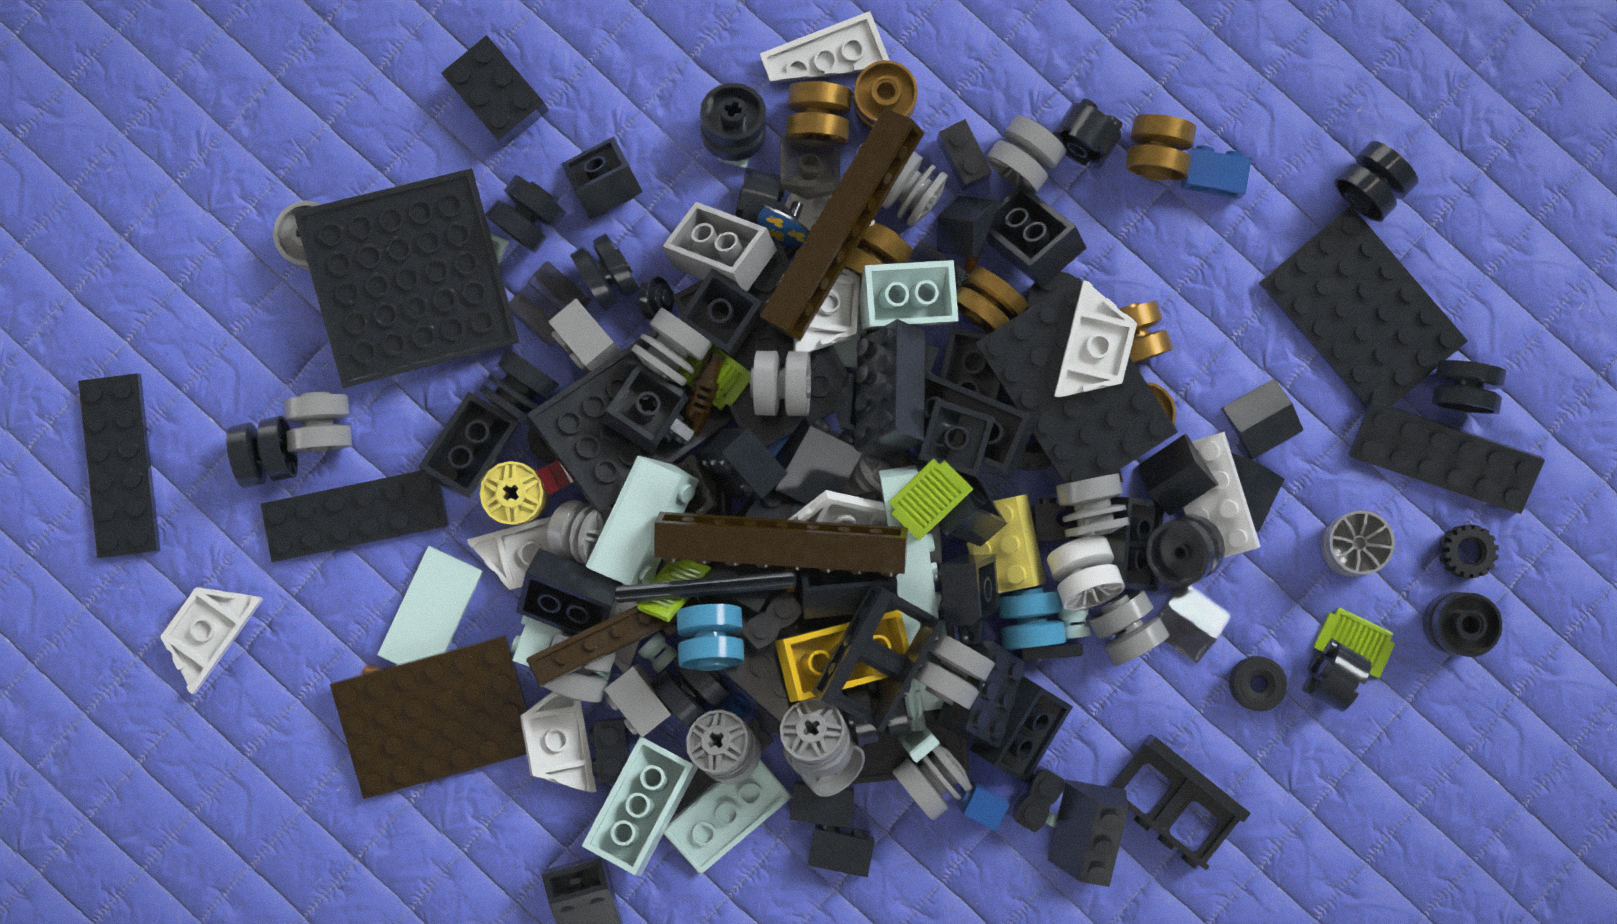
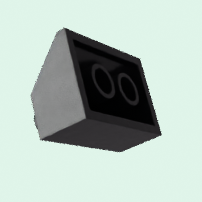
(468, 446)
(1131, 541)
(1028, 732)
(1088, 831)

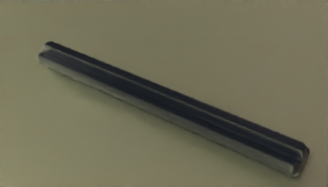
(706, 586)

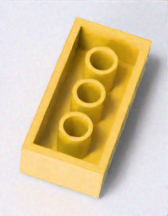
(807, 654)

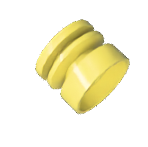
(532, 493)

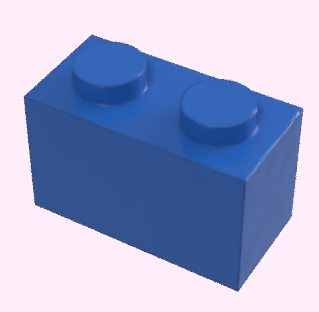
(1217, 172)
(983, 805)

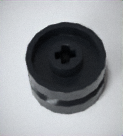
(733, 121)
(605, 271)
(1469, 386)
(1185, 550)

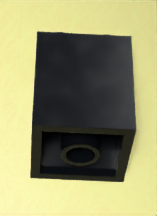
(816, 460)

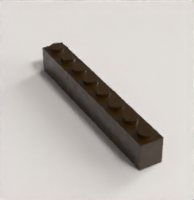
(842, 224)
(780, 543)

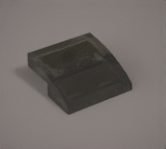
(544, 298)

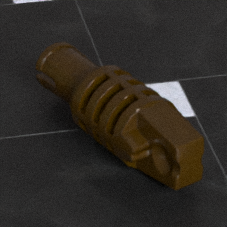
(703, 393)

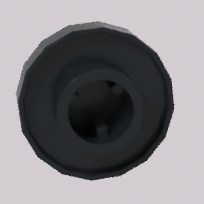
(653, 295)

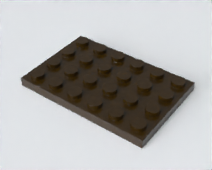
(432, 716)

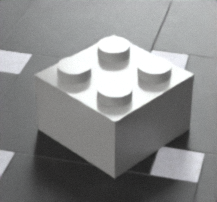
(582, 337)
(637, 701)

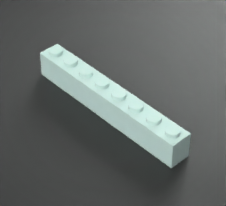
(919, 576)

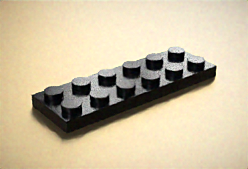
(1446, 456)
(119, 465)
(353, 515)

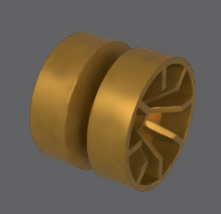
(884, 86)
(819, 111)
(1160, 147)
(878, 247)
(1147, 344)

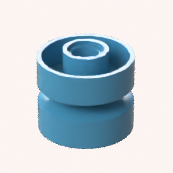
(1031, 629)
(710, 637)

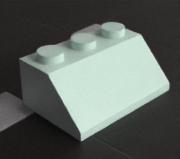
(908, 292)

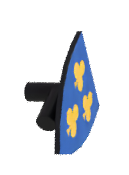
(784, 223)

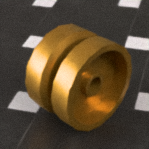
(989, 300)

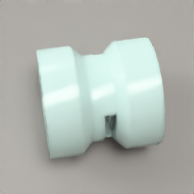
(1075, 630)
(653, 647)

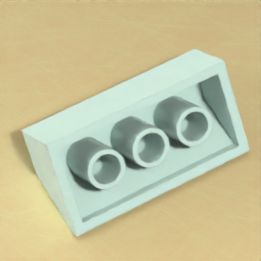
(627, 538)
(640, 806)

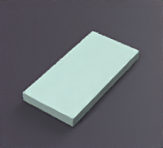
(431, 608)
(725, 816)

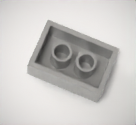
(719, 242)

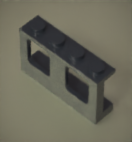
(860, 647)
(1185, 787)

